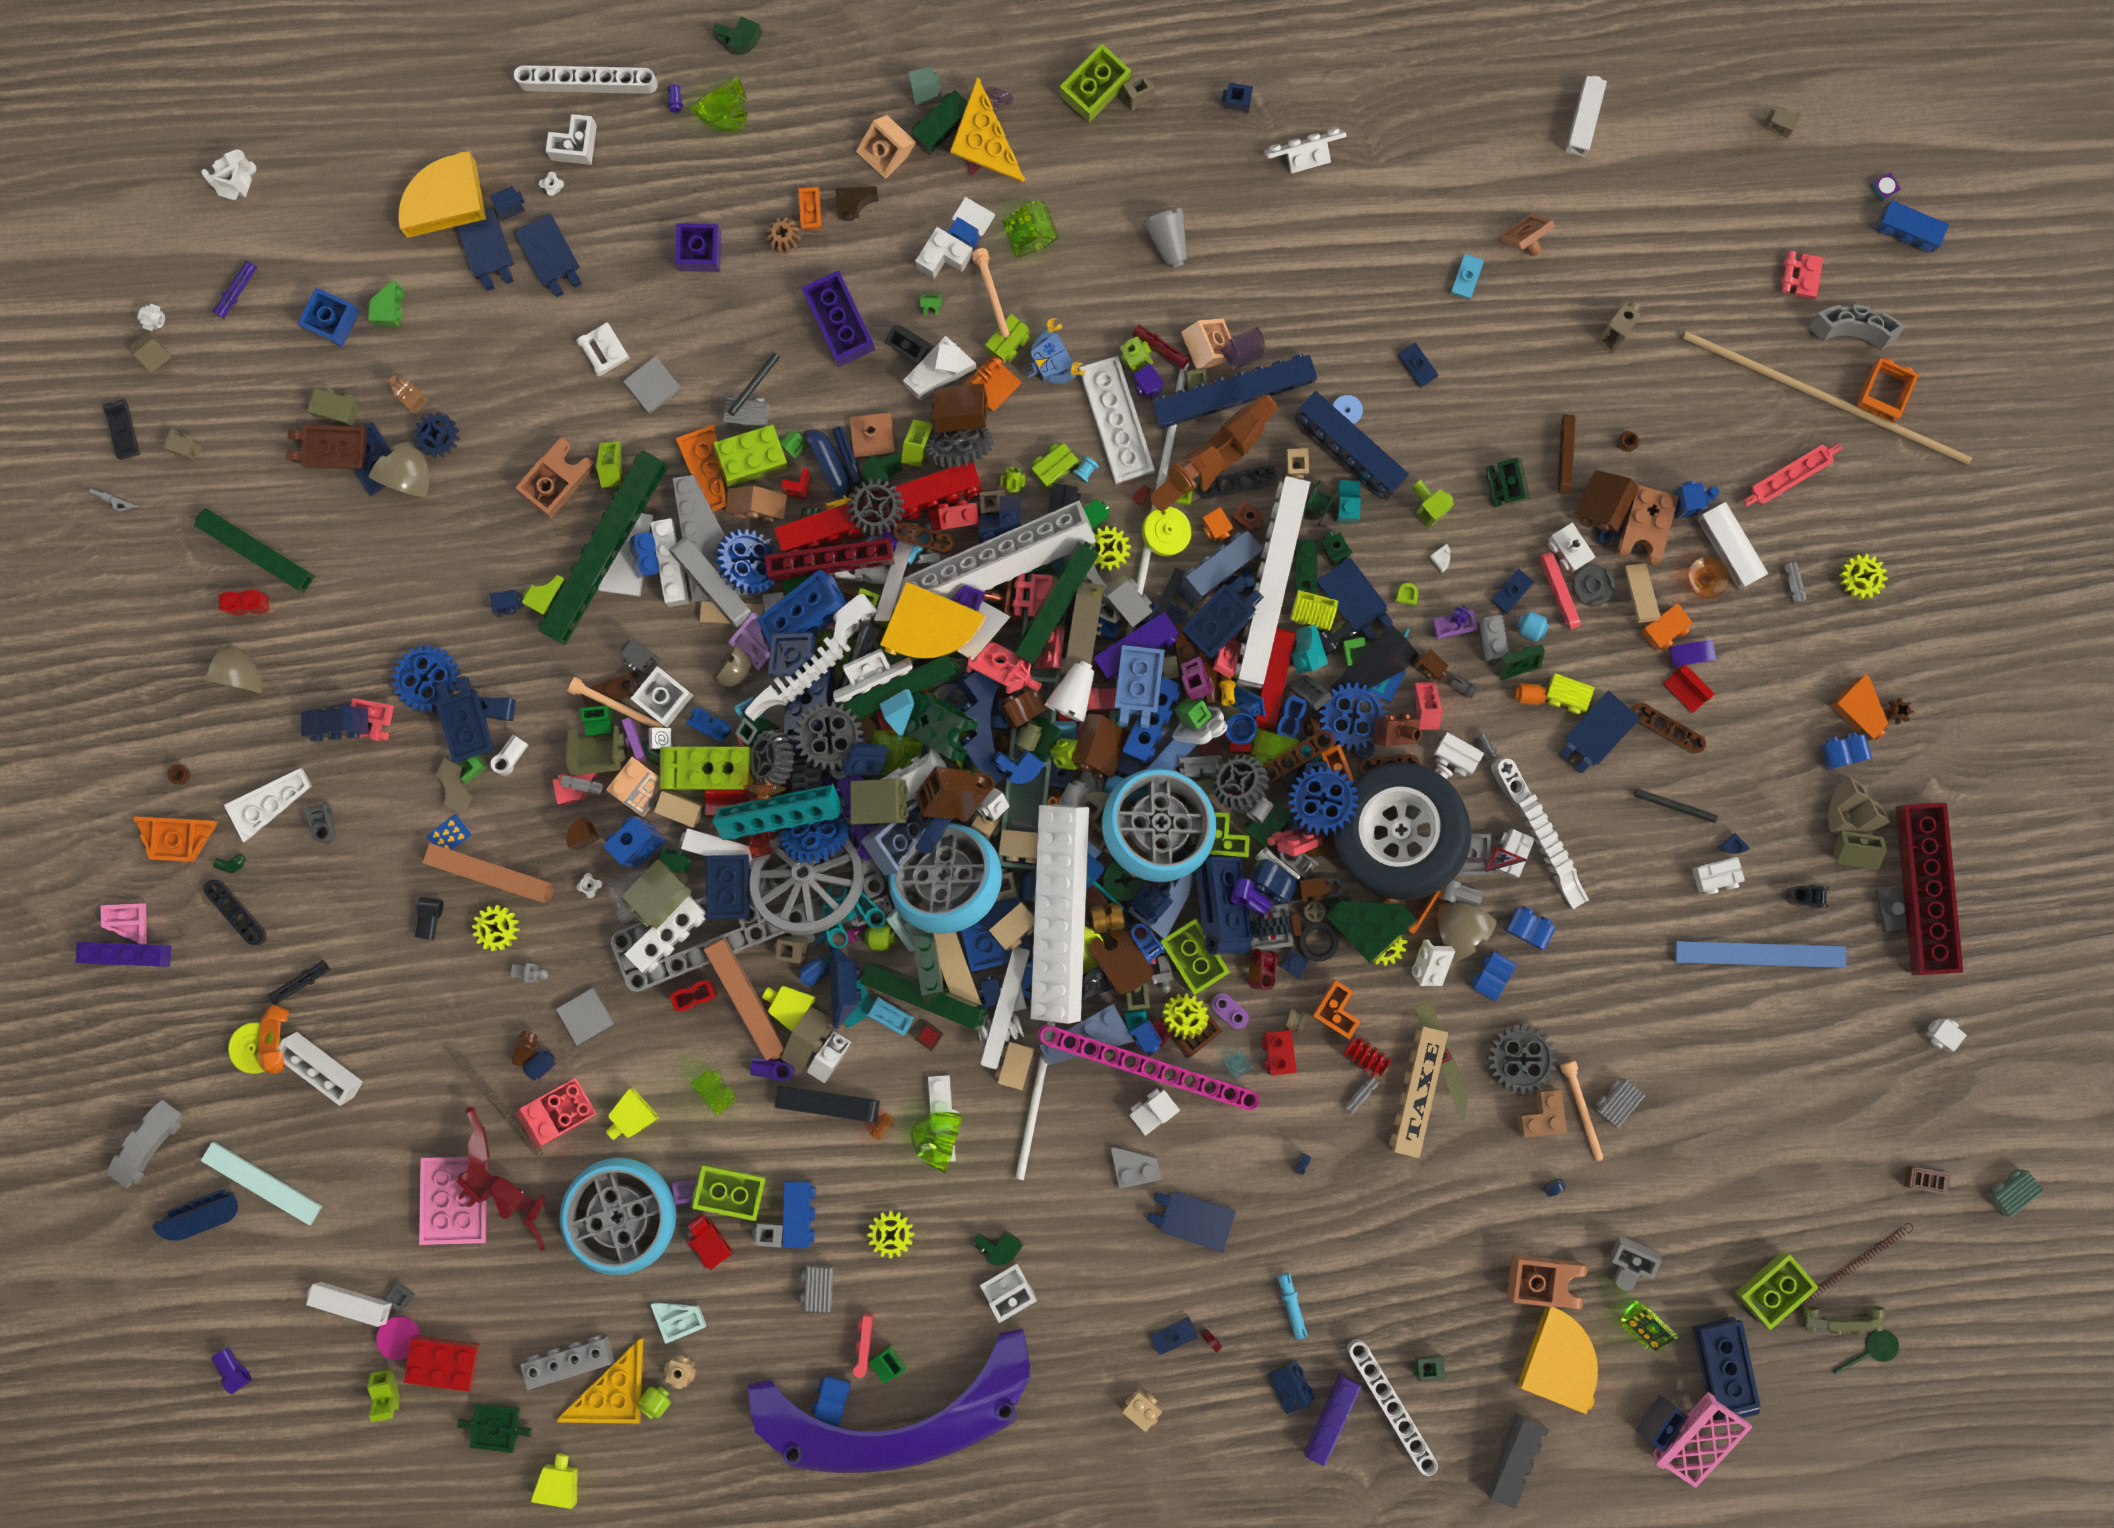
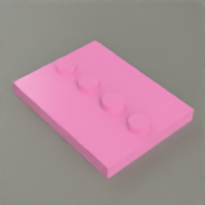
(442, 1213)

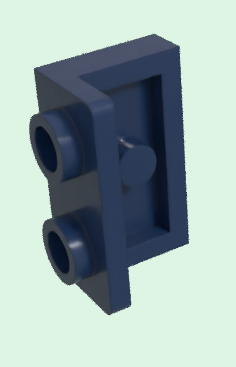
(1291, 1387)

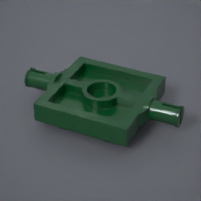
(494, 1427)

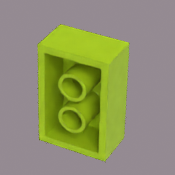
(1095, 83)
(750, 456)
(1191, 959)
(727, 1192)
(1776, 1290)

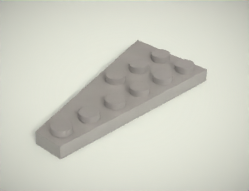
(699, 526)

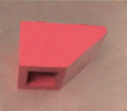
(568, 795)

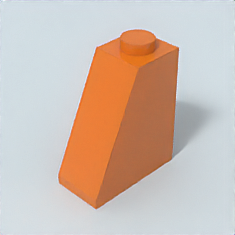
(1862, 708)

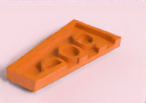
(701, 462)

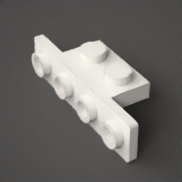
(1308, 152)
(868, 672)

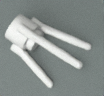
(1267, 854)

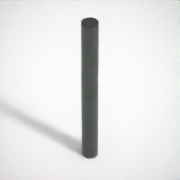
(753, 384)
(1676, 806)

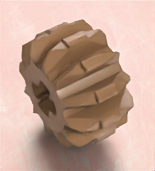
(783, 227)

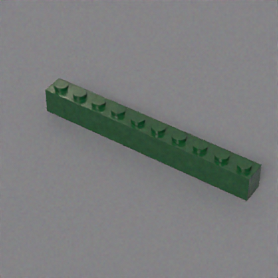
(603, 547)

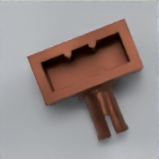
(1004, 599)
(1396, 730)

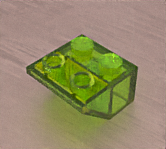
(901, 750)

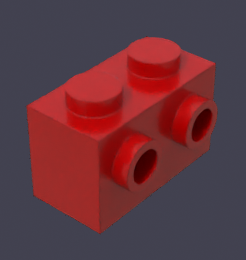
(952, 517)
(1279, 1052)

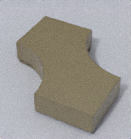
(456, 793)

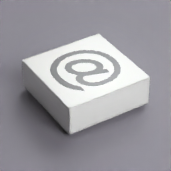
(659, 738)

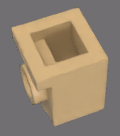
(1300, 457)

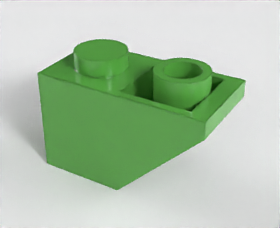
(385, 306)

